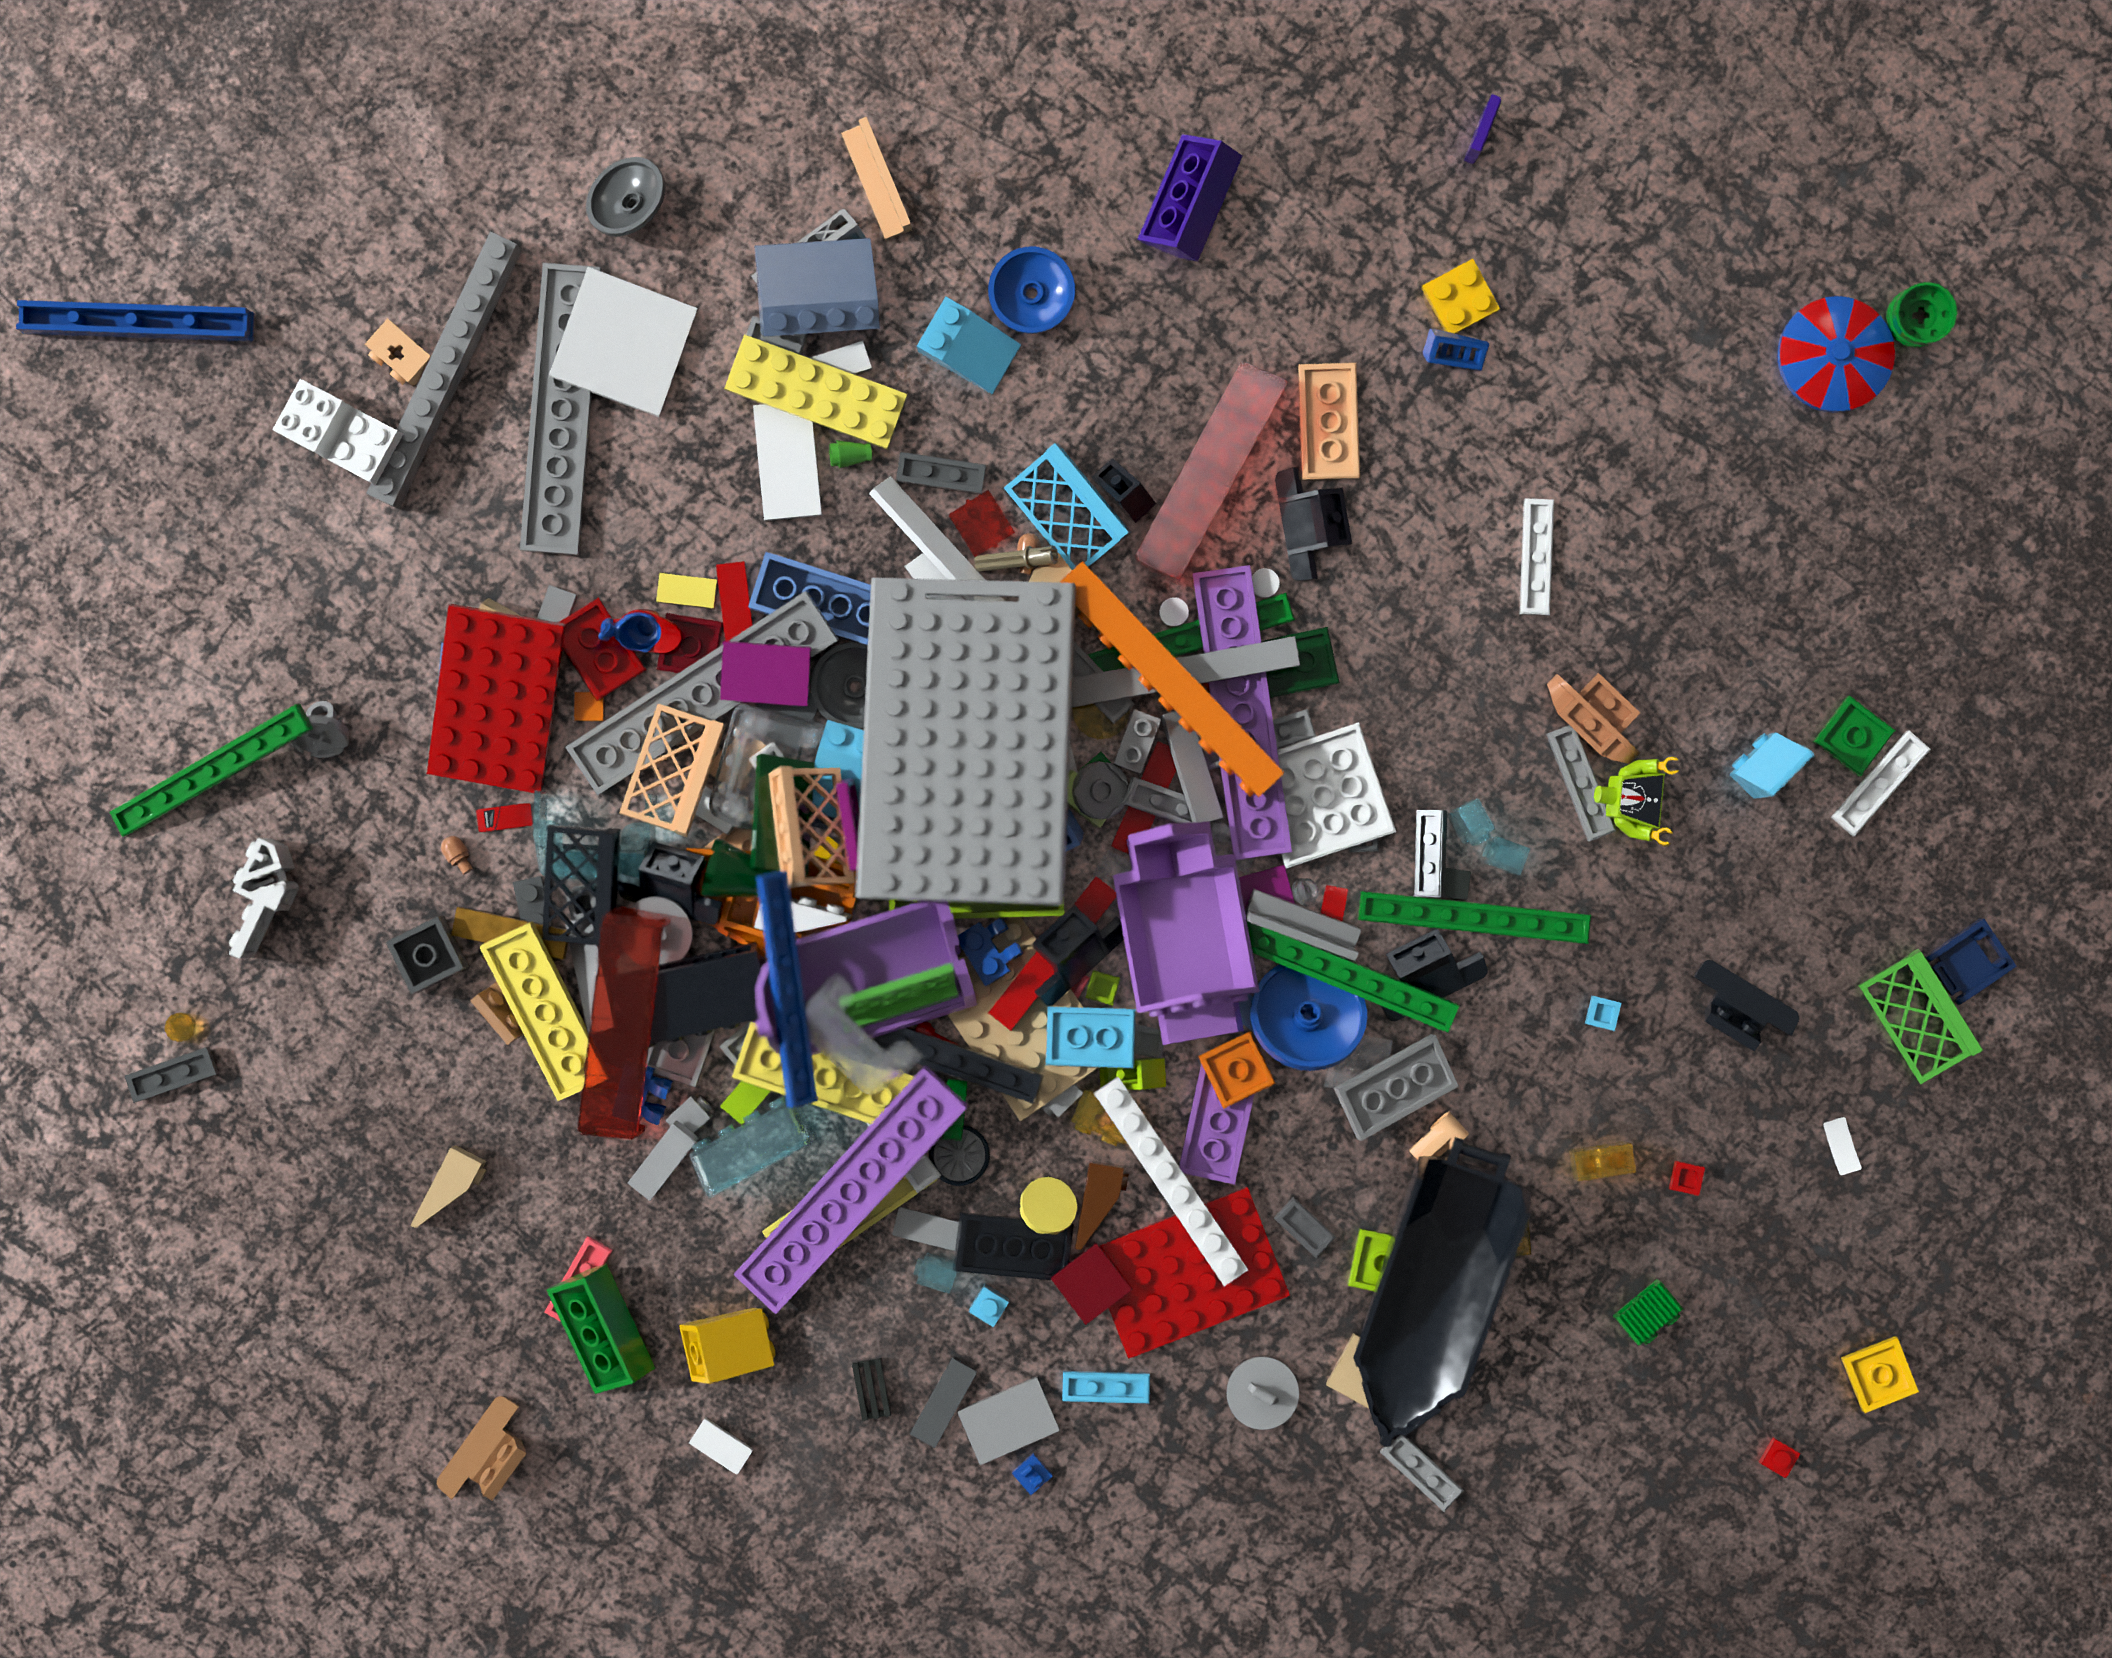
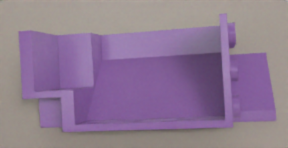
(1185, 932)

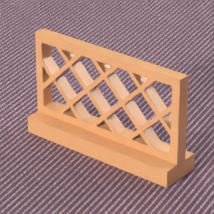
(697, 776)
(788, 822)

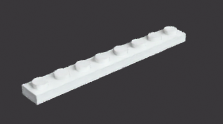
(1170, 1181)

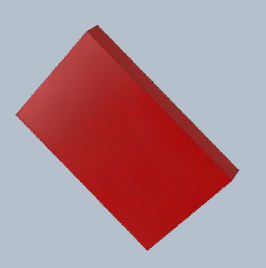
(599, 663)

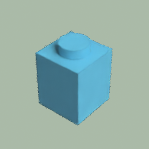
(989, 1305)

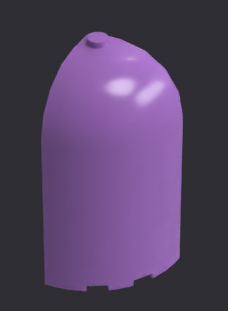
(874, 954)

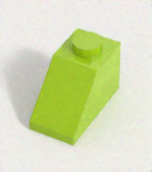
(1146, 1074)

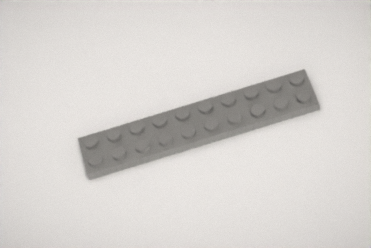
(556, 428)
(614, 746)

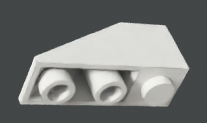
(810, 915)

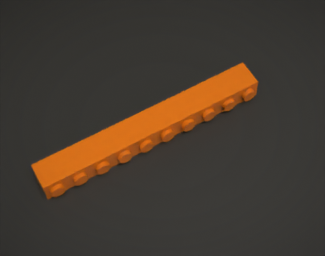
(1173, 683)

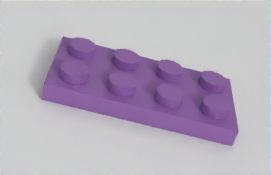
(1214, 1134)

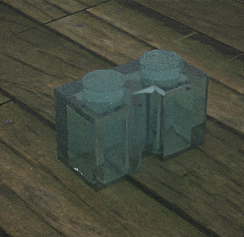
(1471, 822)

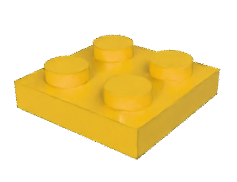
(1460, 297)
(1879, 1374)

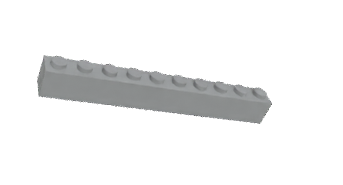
(446, 367)

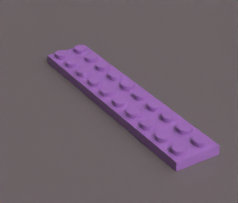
(1230, 621)
(851, 1189)

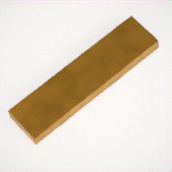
(487, 926)

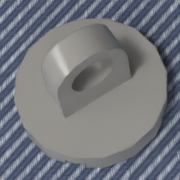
(328, 735)

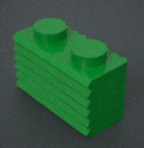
(1648, 1313)

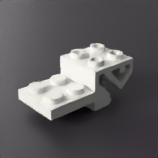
(337, 432)
(264, 861)

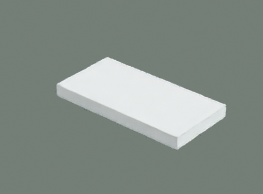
(786, 464)

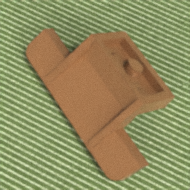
(497, 1012)
(487, 1453)

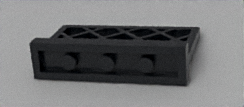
(606, 881)

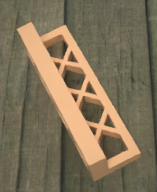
(876, 180)

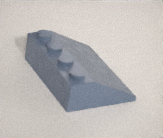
(816, 287)

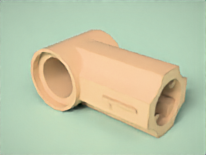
(1440, 1137)

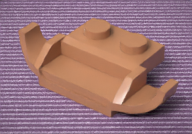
(1596, 715)

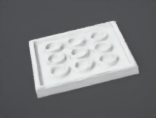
(622, 342)
(1331, 795)

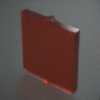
(981, 523)

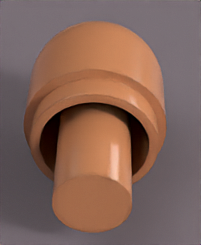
(1028, 540)
(456, 853)

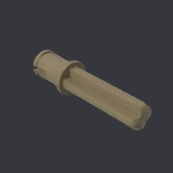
(1028, 557)

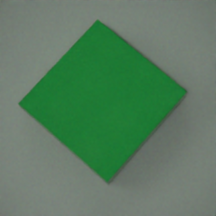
(1854, 736)

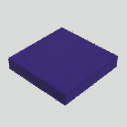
(1483, 129)

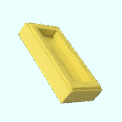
(687, 590)

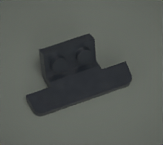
(1310, 521)
(671, 875)
(1073, 949)
(1432, 967)
(1741, 1007)

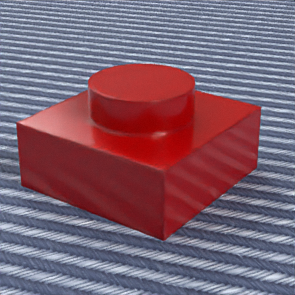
(1687, 1178)
(1779, 1457)

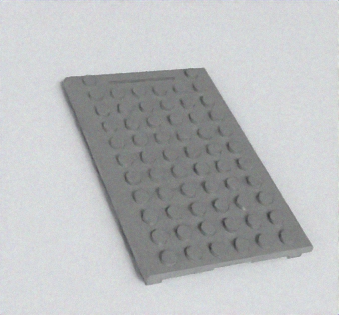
(966, 742)

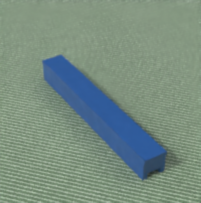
(135, 320)

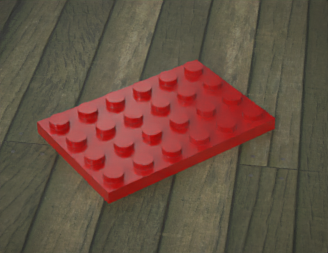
(495, 698)
(1175, 1285)

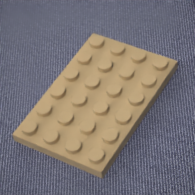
(1028, 1040)

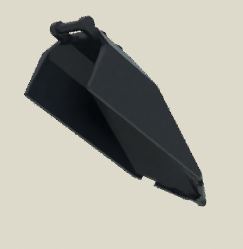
(1439, 1286)

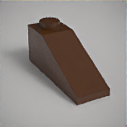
(1100, 1195)

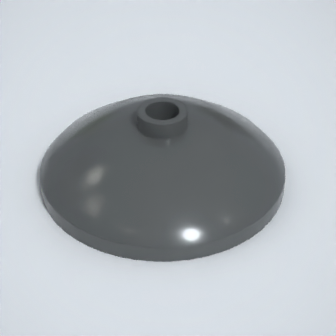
(625, 196)
(832, 684)

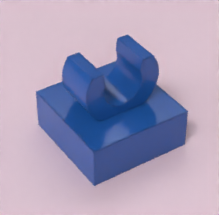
(1032, 1474)

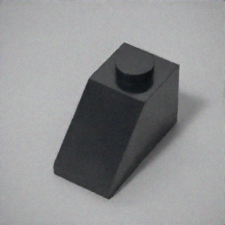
(1124, 490)

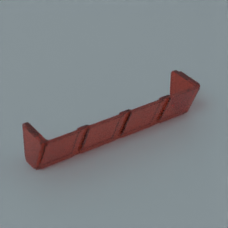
(1210, 471)
(621, 1023)

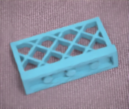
(1086, 493)

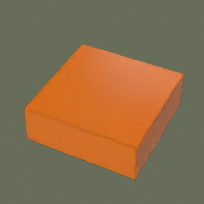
(587, 708)

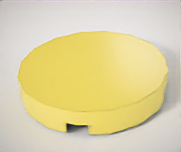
(1048, 1206)

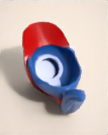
(642, 631)

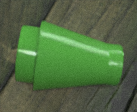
(849, 453)

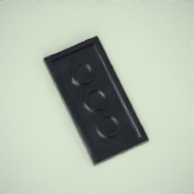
(1009, 1247)

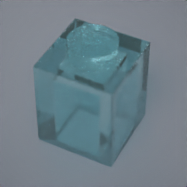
(1505, 855)
(935, 1272)

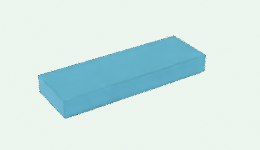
(1106, 1387)

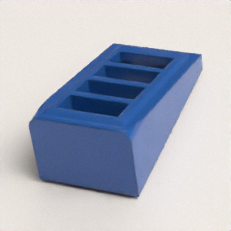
(1445, 338)

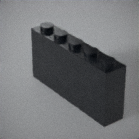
(706, 993)

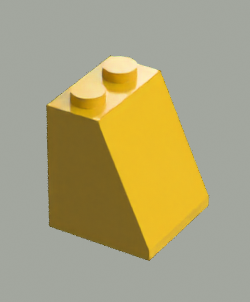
(727, 1345)

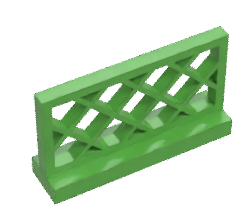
(902, 996)
(1941, 1001)

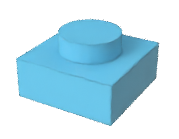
(1603, 1013)

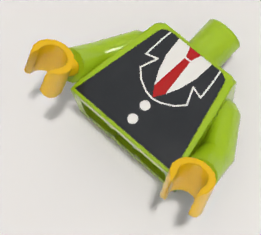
(1636, 799)

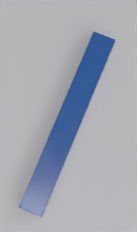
(787, 988)

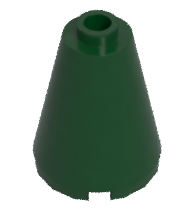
(730, 872)

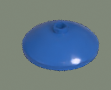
(1026, 270)

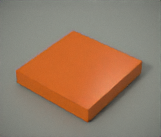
(1236, 1069)

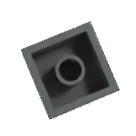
(427, 954)

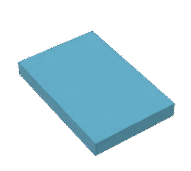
(1090, 1037)

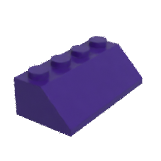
(1190, 196)

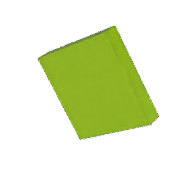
(1368, 1259)

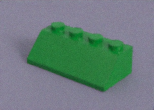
(601, 1329)

